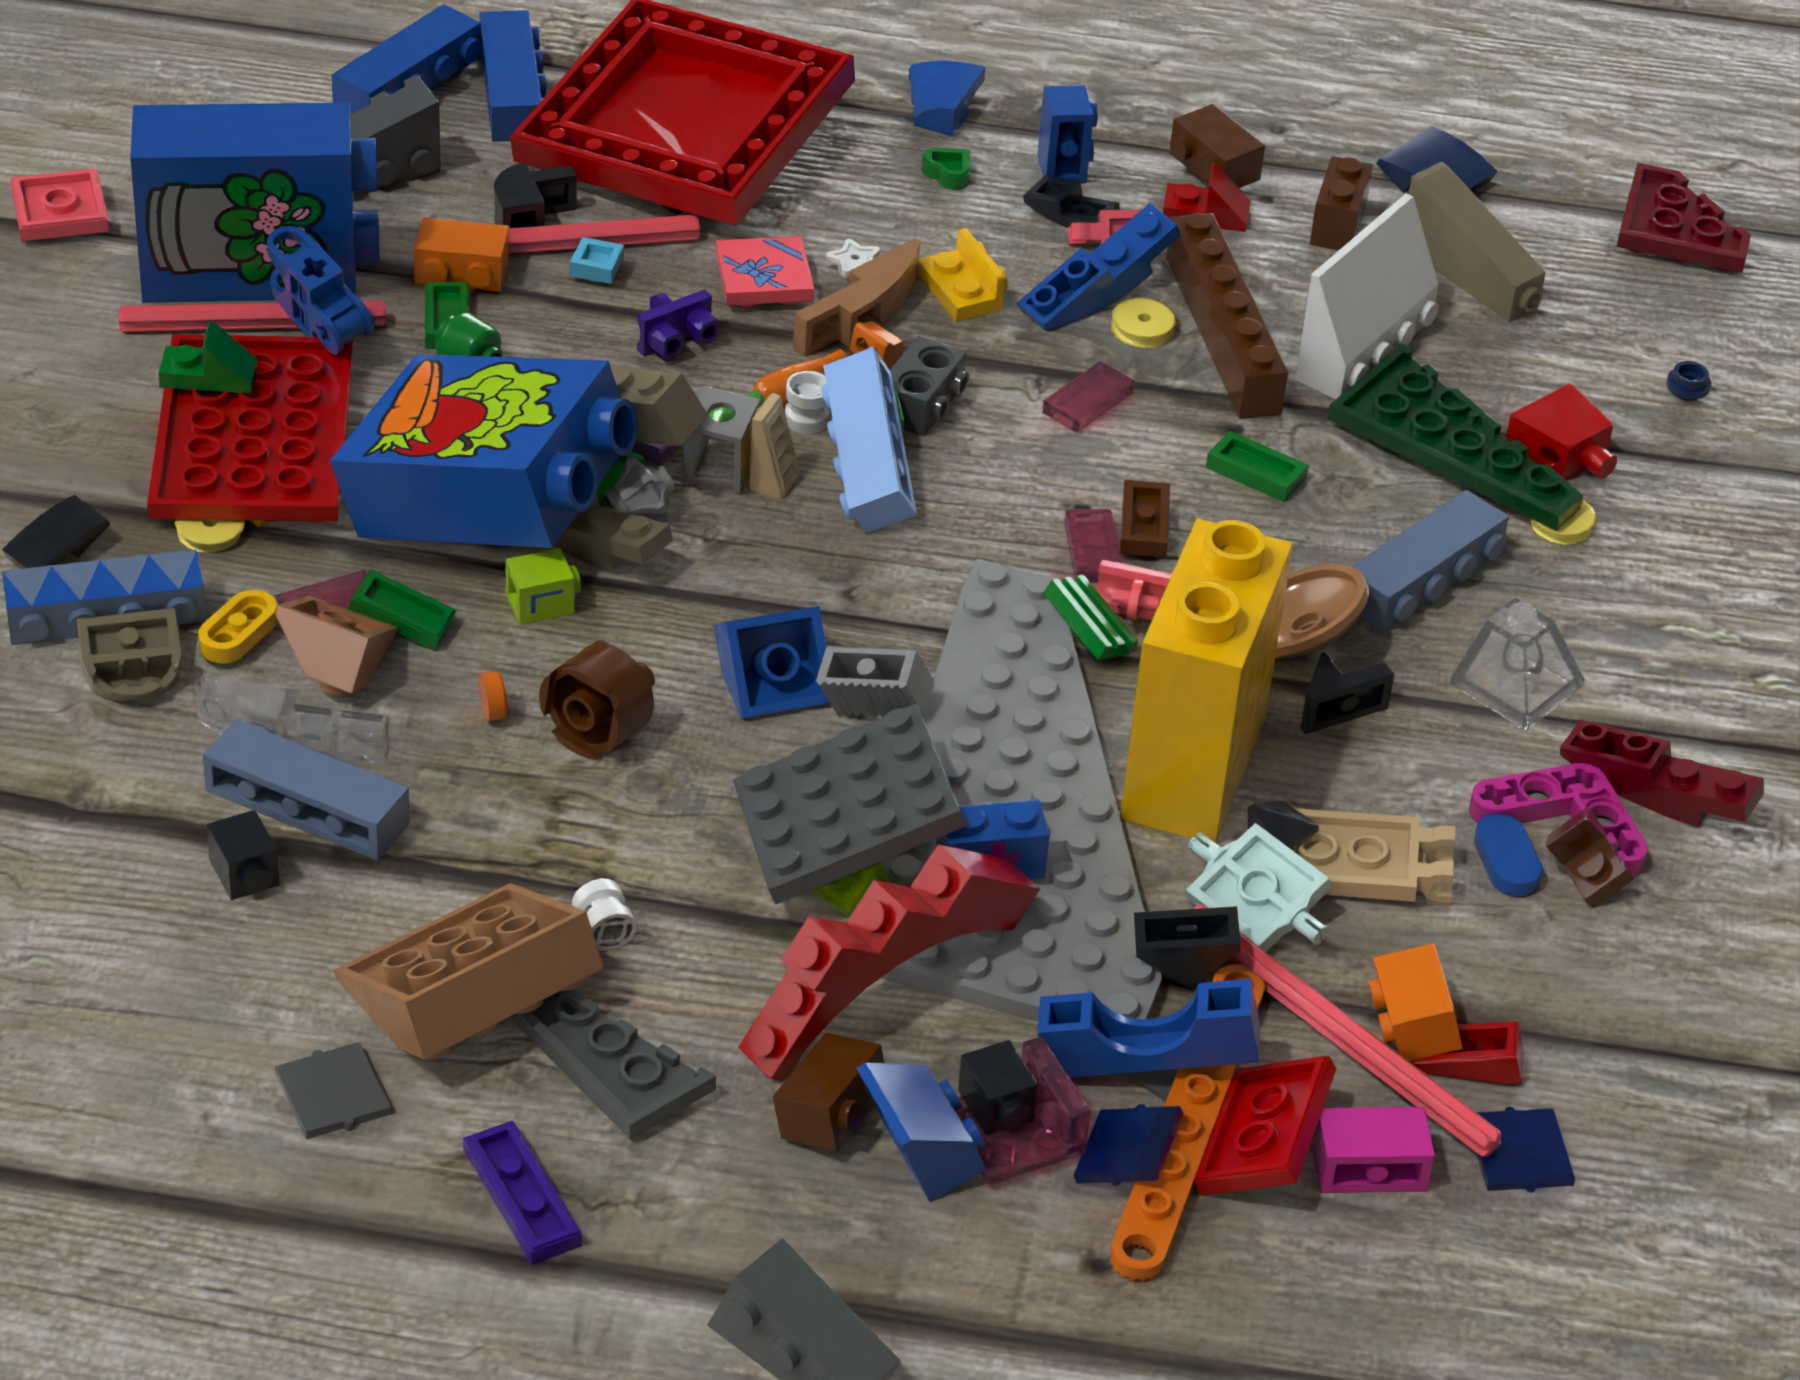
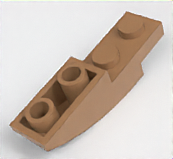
(873, 294)

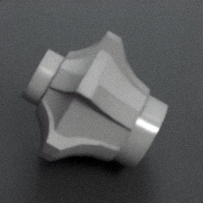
(641, 491)

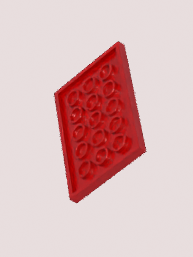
(258, 450)

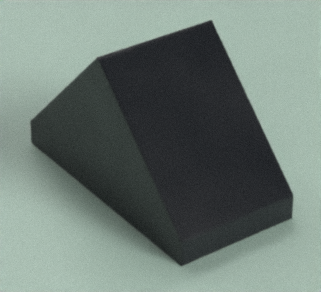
(1187, 941)

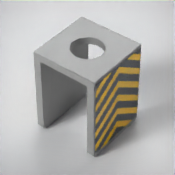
(735, 430)

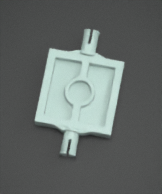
(1266, 884)

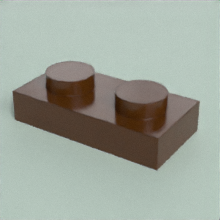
(1145, 518)

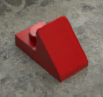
(1222, 199)

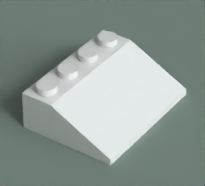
(1367, 301)

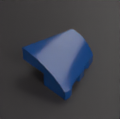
(943, 93)

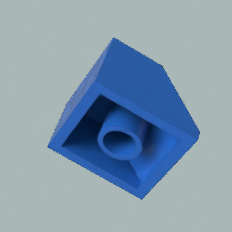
(772, 661)
(925, 1125)

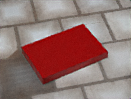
(1265, 1126)

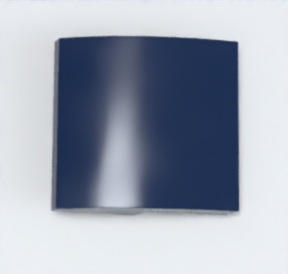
(1430, 149)

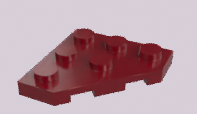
(1675, 223)

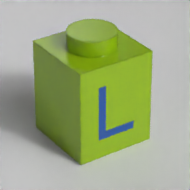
(541, 586)

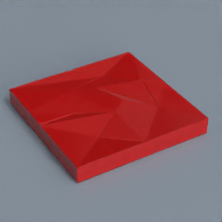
(684, 109)

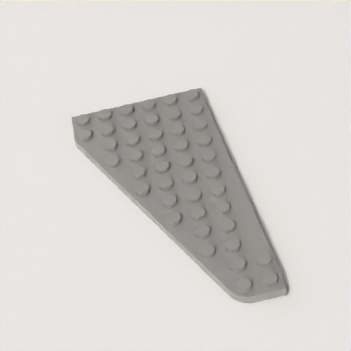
(1021, 728)

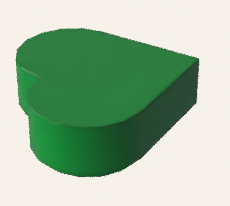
(948, 166)

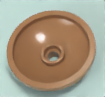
(1319, 608)

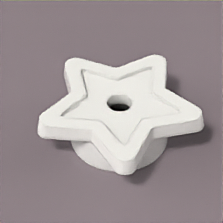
(851, 256)

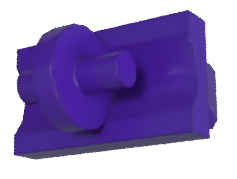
(673, 322)

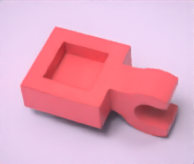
(1109, 223)

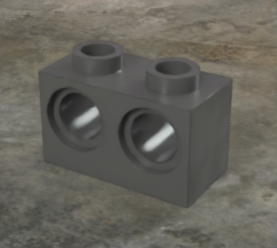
(927, 382)

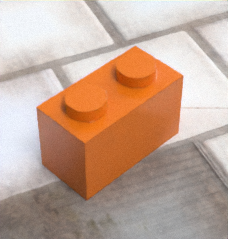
(462, 253)
(1416, 1003)

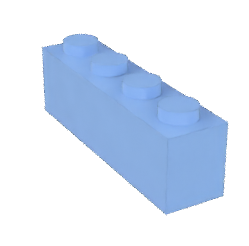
(868, 441)

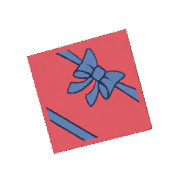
(764, 271)

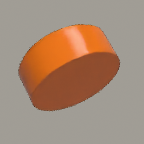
(493, 696)

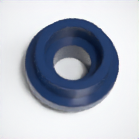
(1689, 381)

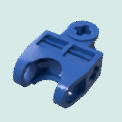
(316, 292)

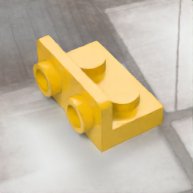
(965, 279)

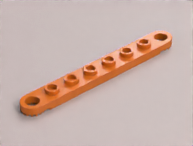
(1159, 1205)

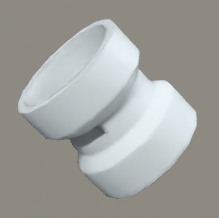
(806, 407)
(606, 910)

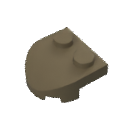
(130, 653)

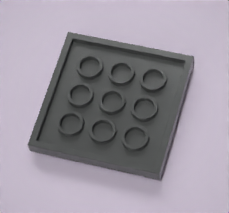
(847, 803)

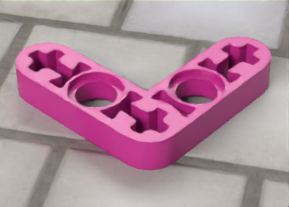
(1569, 792)

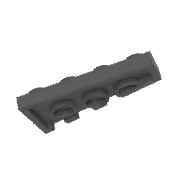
(612, 1064)

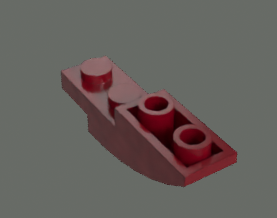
(1648, 775)

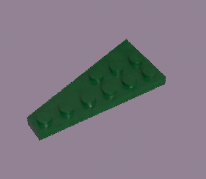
(1448, 433)

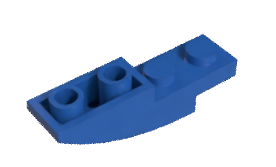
(1097, 279)

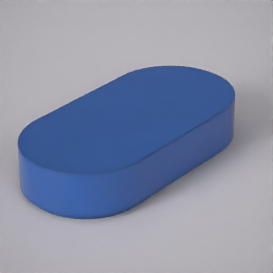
(1507, 854)

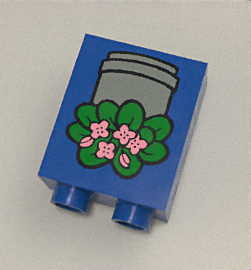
(231, 174)

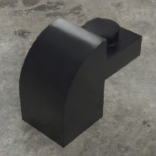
(526, 196)

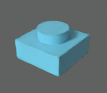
(596, 260)

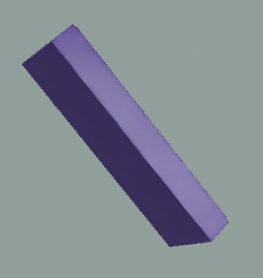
(522, 1192)

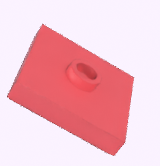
(59, 204)

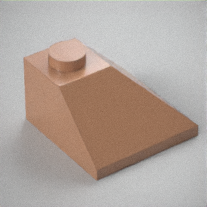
(334, 643)

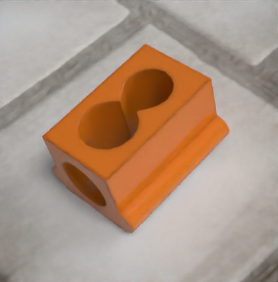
(875, 336)

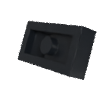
(1344, 697)

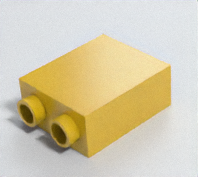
(1205, 679)

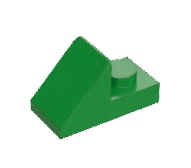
(217, 366)

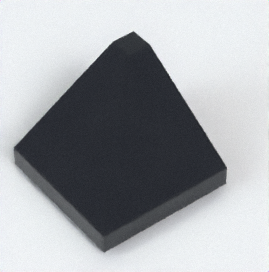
(1282, 822)

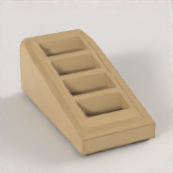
(772, 451)

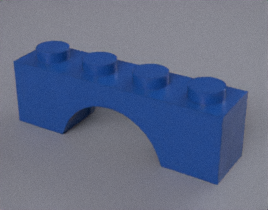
(1210, 1030)

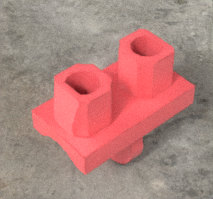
(1131, 589)

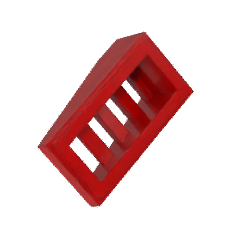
(1487, 1054)

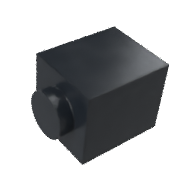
(243, 854)
(997, 1087)

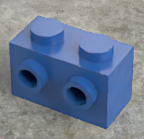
(1066, 132)

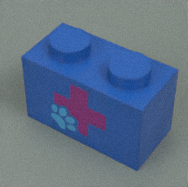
(1005, 831)

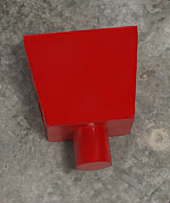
(1565, 433)

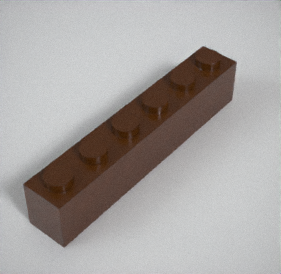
(1227, 317)

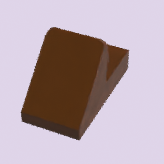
(1589, 857)

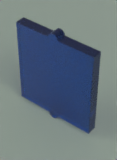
(1128, 1145)
(1529, 1152)

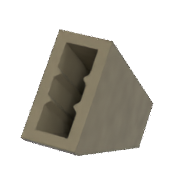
(1474, 246)

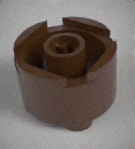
(598, 699)

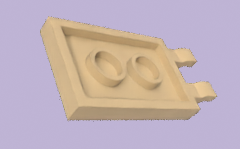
(1381, 855)

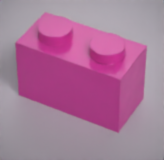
(1373, 1150)

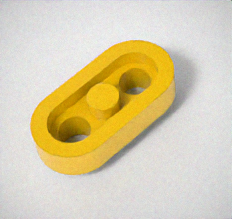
(237, 626)

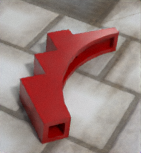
(893, 922)

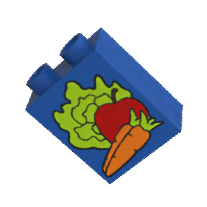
(484, 450)

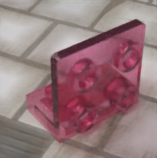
(1057, 1128)

